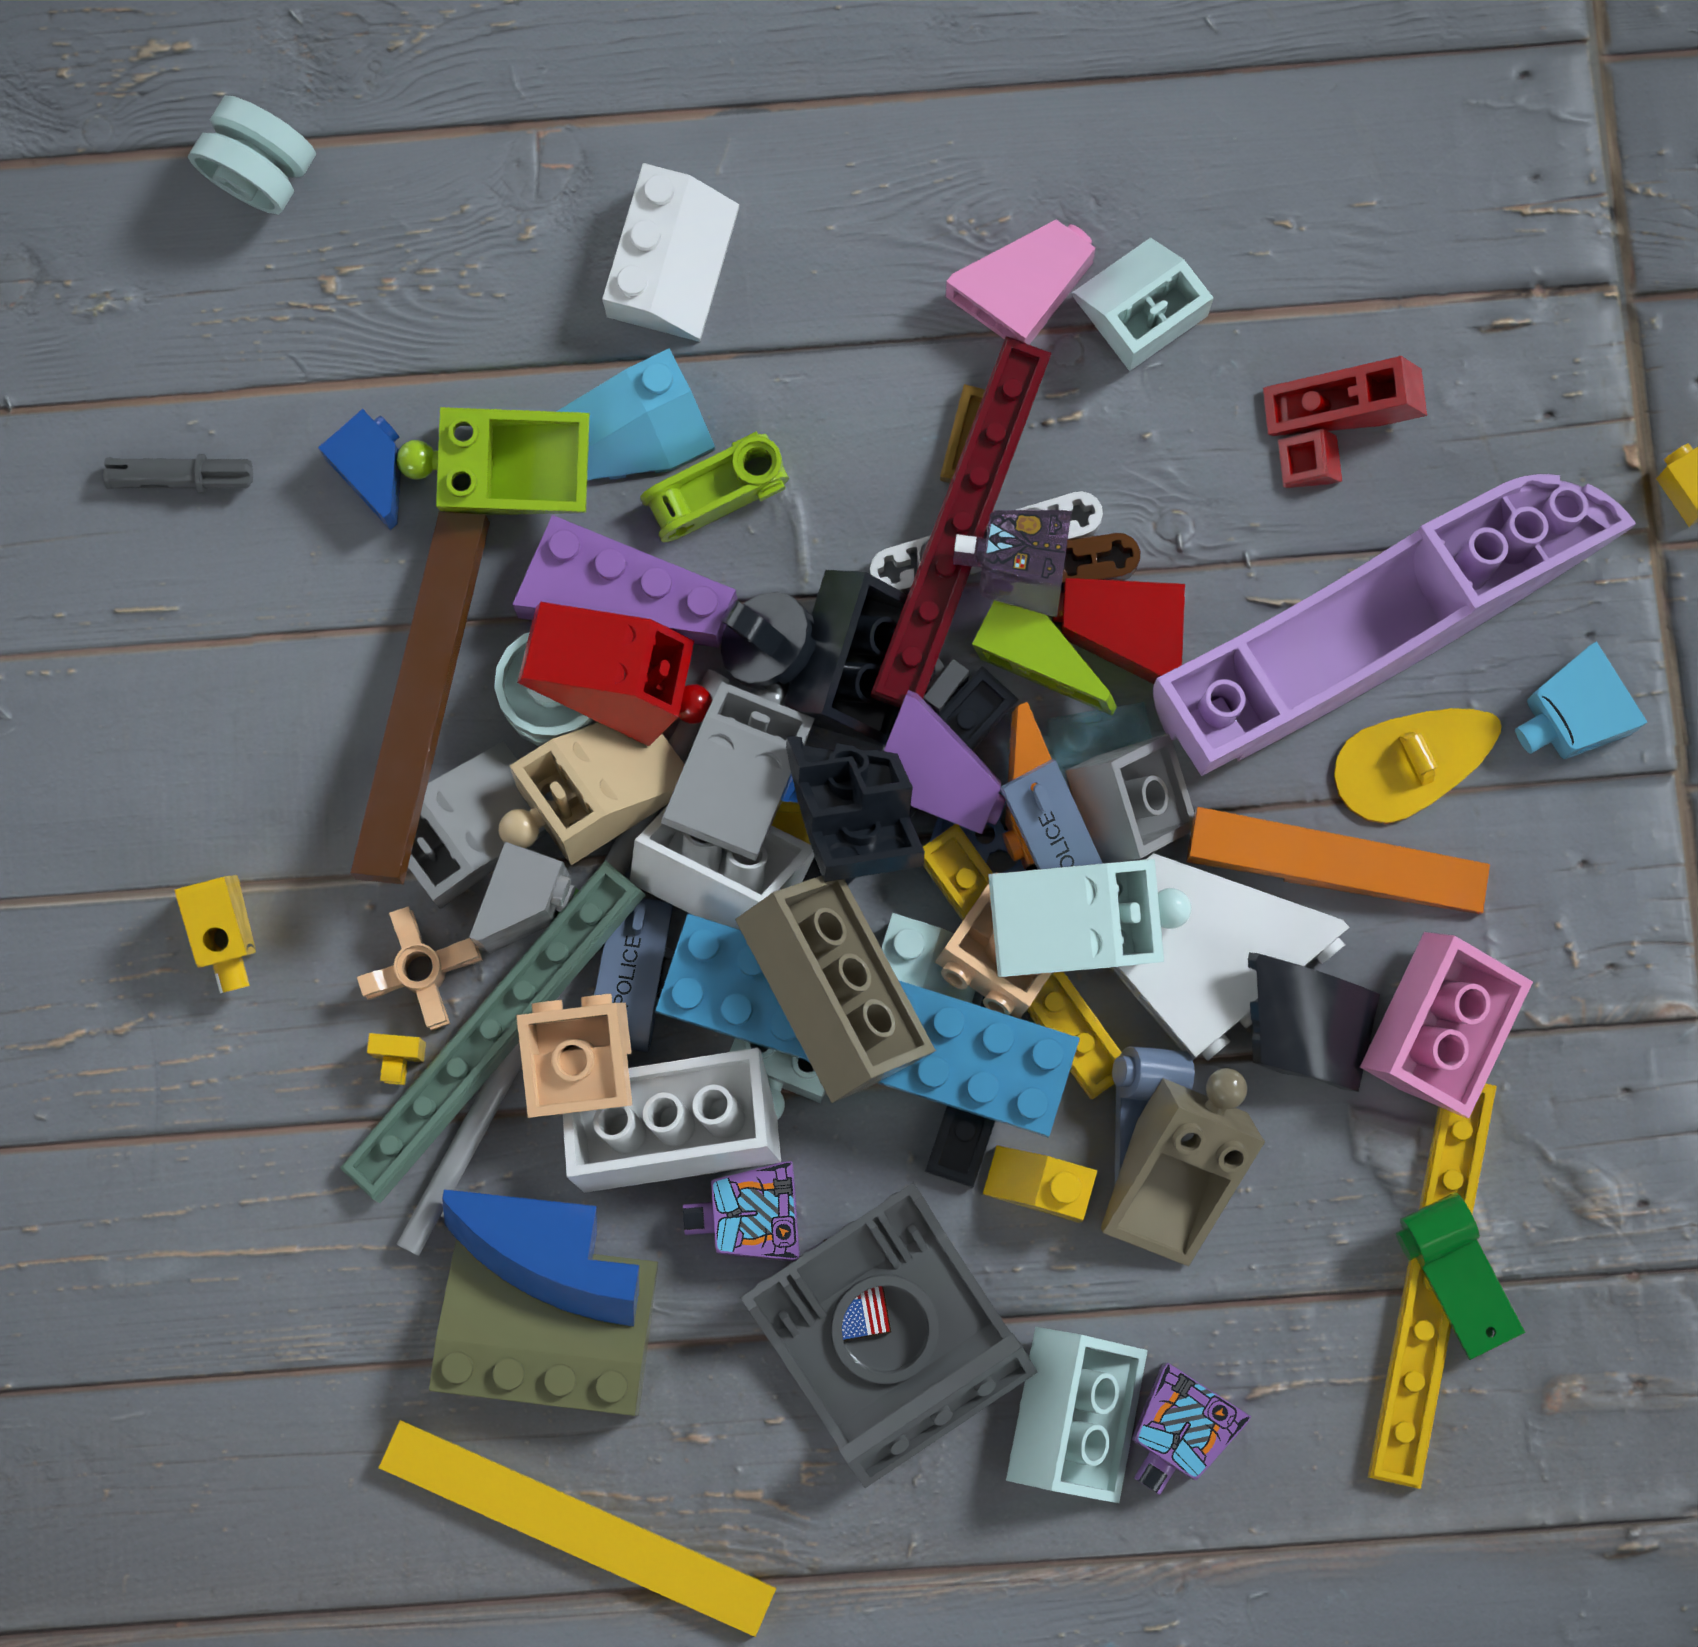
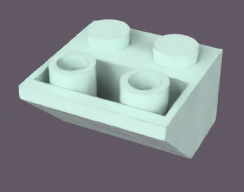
(1144, 301)

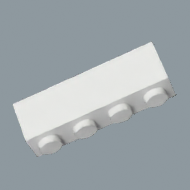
(682, 1123)

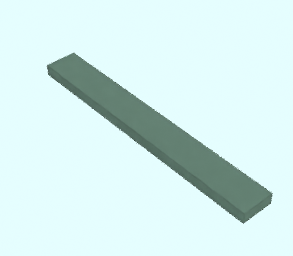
(491, 1032)

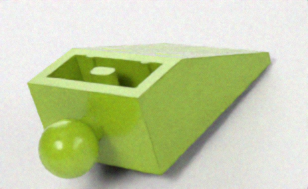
(514, 461)

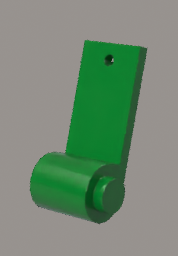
(1460, 1275)

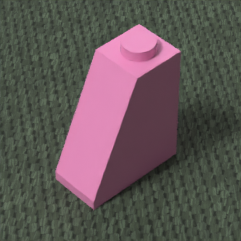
(1023, 281)

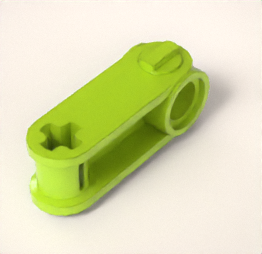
(715, 487)

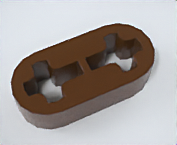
(1100, 547)

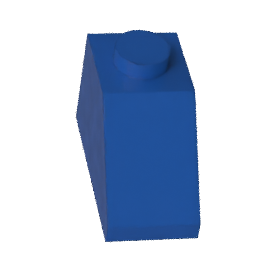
(366, 460)

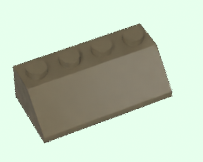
(834, 985)

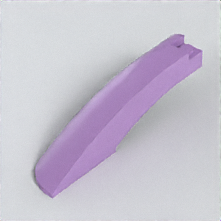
(1383, 616)

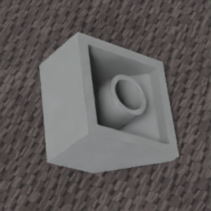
(1132, 799)
(520, 898)

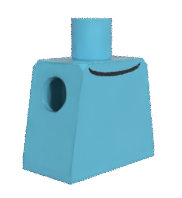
(1580, 708)

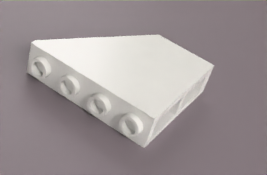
(1205, 969)

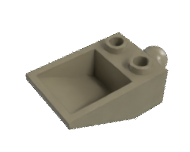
(1183, 1166)

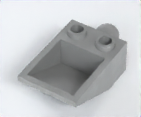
(737, 769)

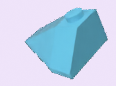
(643, 421)

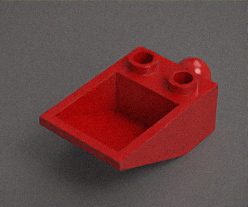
(613, 669)

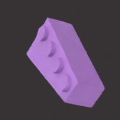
(608, 576)

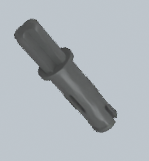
(178, 473)

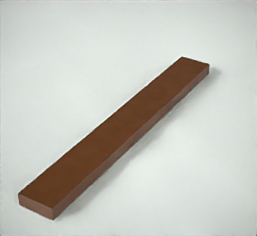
(420, 698)

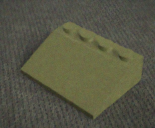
(523, 1350)

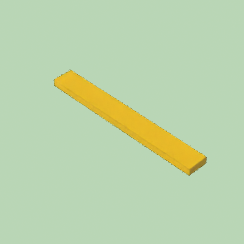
(1422, 1325)
(577, 1528)

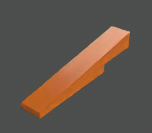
(1336, 861)

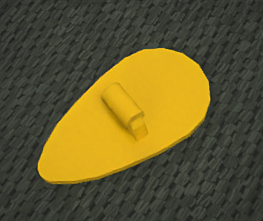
(1412, 761)

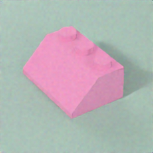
(1446, 1023)

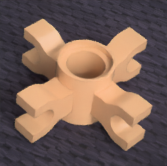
(396, 976)

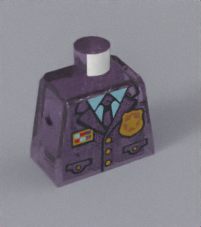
(1020, 557)

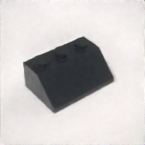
(852, 635)

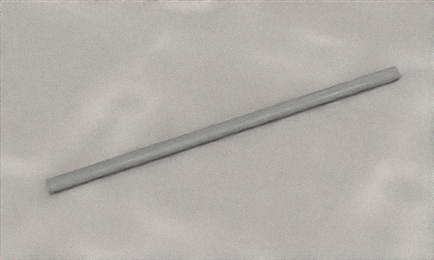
(497, 1085)

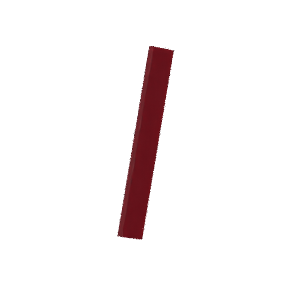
(963, 512)

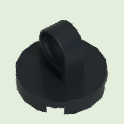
(767, 640)

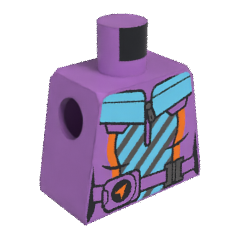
(750, 1214)
(1183, 1428)

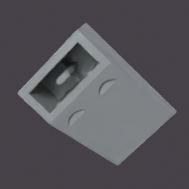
(460, 824)

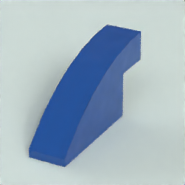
(544, 1252)

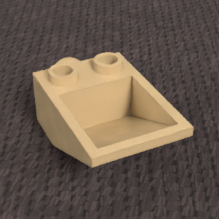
(598, 789)

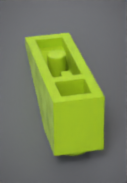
(1037, 651)

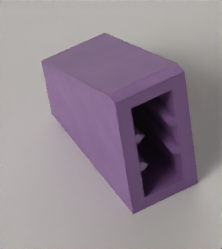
(943, 769)

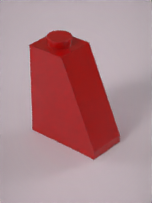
(1126, 623)

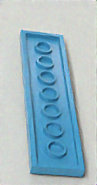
(981, 1057)

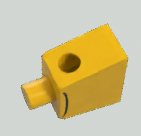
(215, 906)

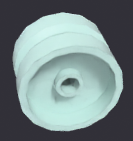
(252, 154)
(528, 712)

